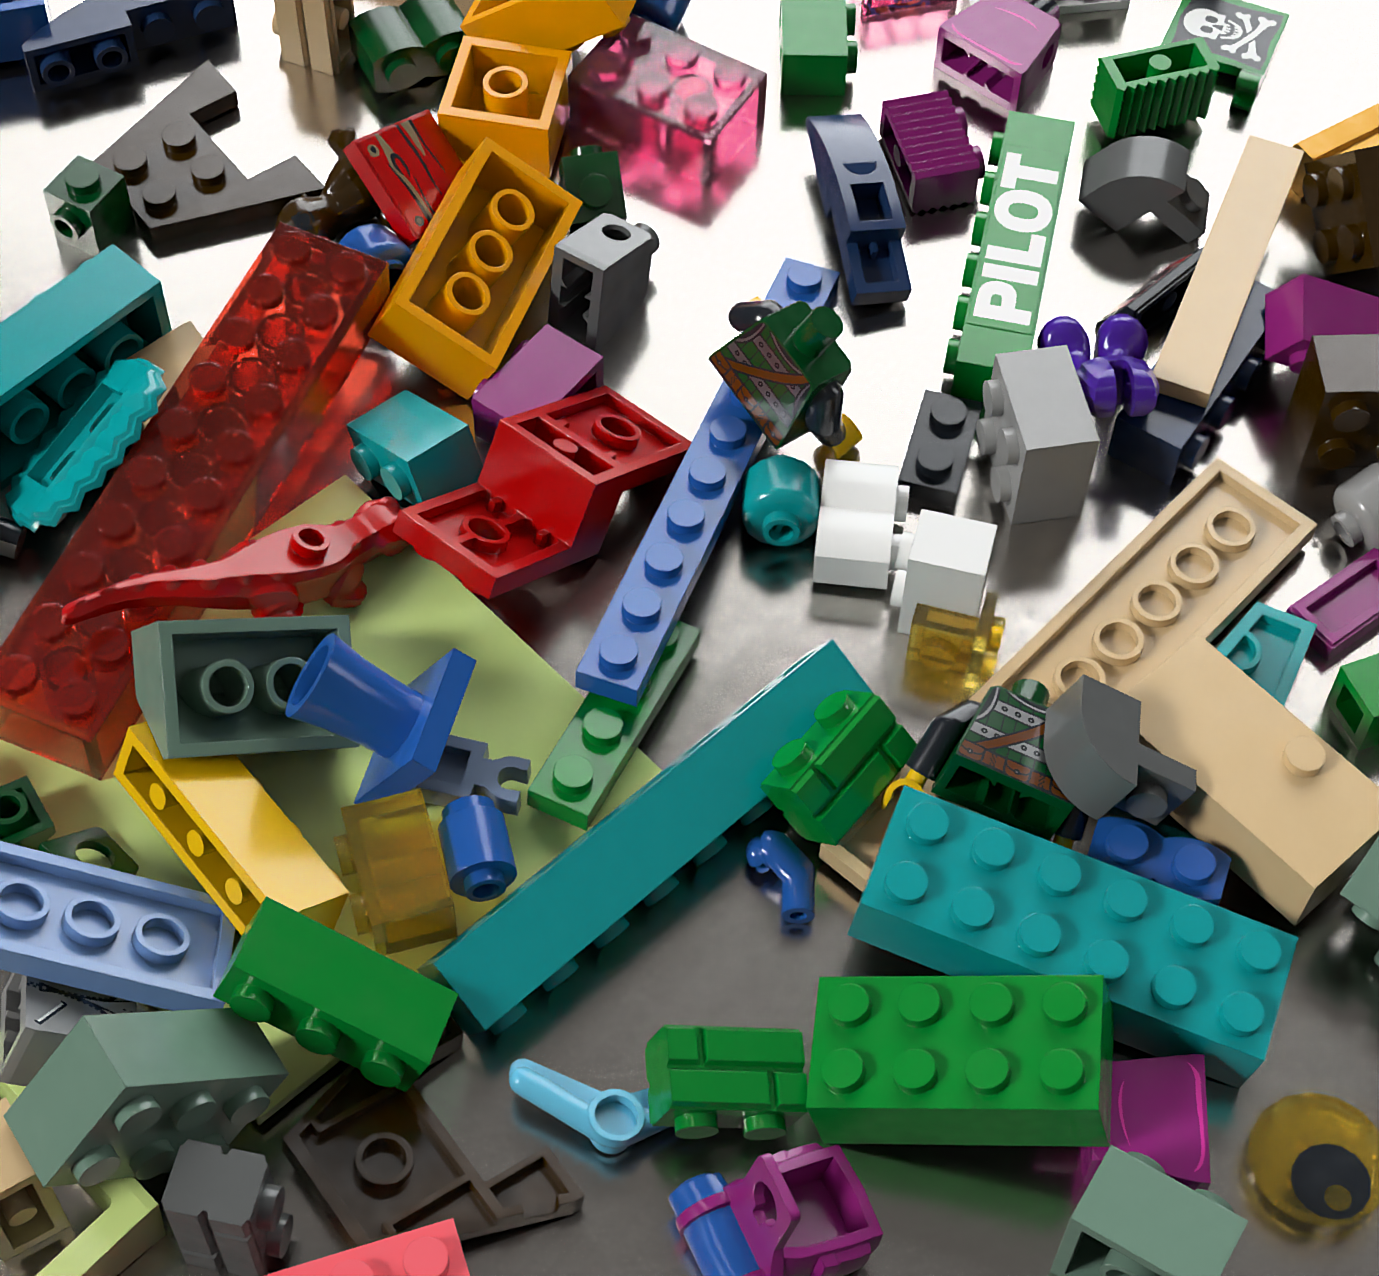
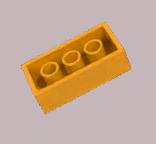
(476, 269)

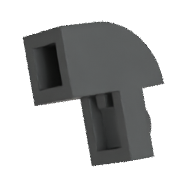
(1141, 178)
(1099, 759)

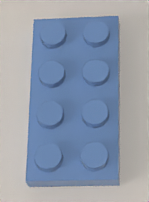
(110, 931)

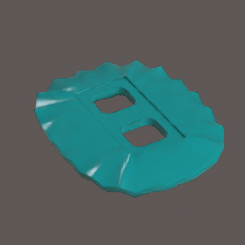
(85, 443)

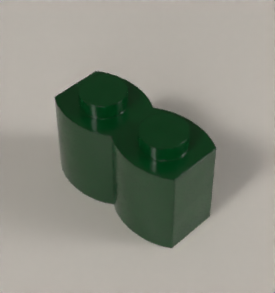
(406, 42)

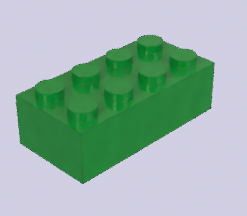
(962, 1060)

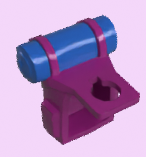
(786, 1218)

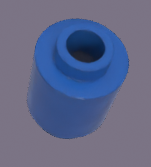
(476, 848)

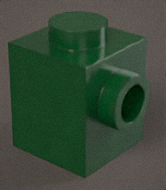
(89, 206)

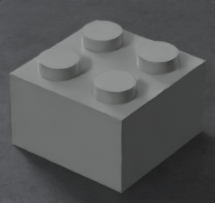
(1037, 435)

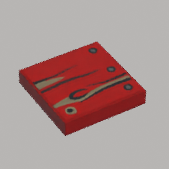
(406, 171)

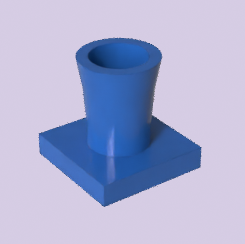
(394, 720)

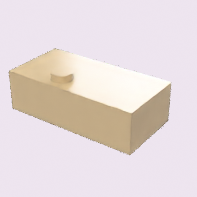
(1265, 782)

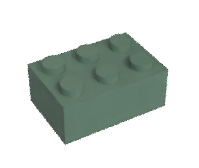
(138, 1088)

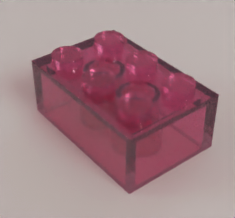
(667, 99)

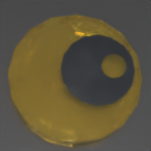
(1314, 1163)

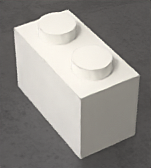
(942, 566)

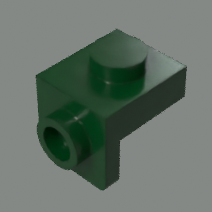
(594, 180)

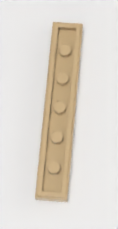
(1226, 271)

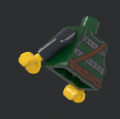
(789, 372)
(995, 763)

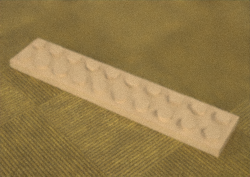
(1169, 583)

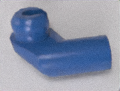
(795, 870)

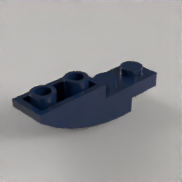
(106, 35)
(864, 206)

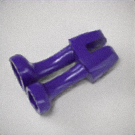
(1117, 369)

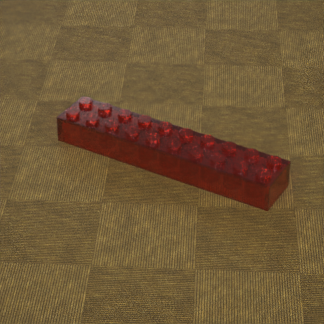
(189, 487)

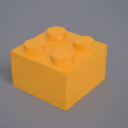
(510, 96)

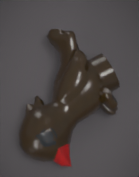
(342, 201)

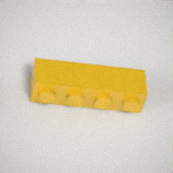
(228, 832)

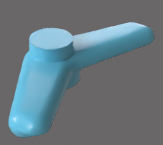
(608, 1117)

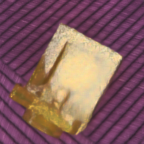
(954, 639)

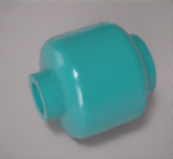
(781, 497)

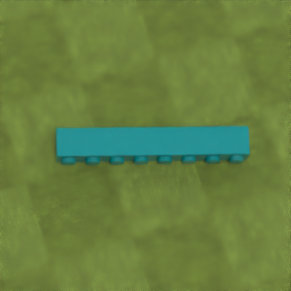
(632, 851)

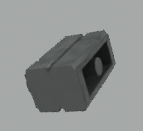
(226, 1209)

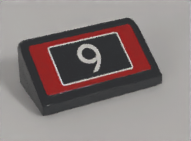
(1159, 295)

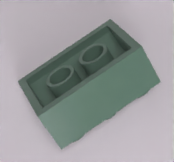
(228, 684)

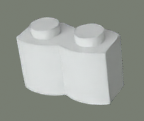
(857, 523)

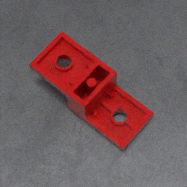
(543, 491)

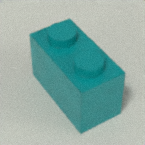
(414, 449)

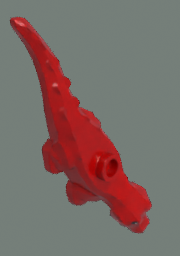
(265, 574)

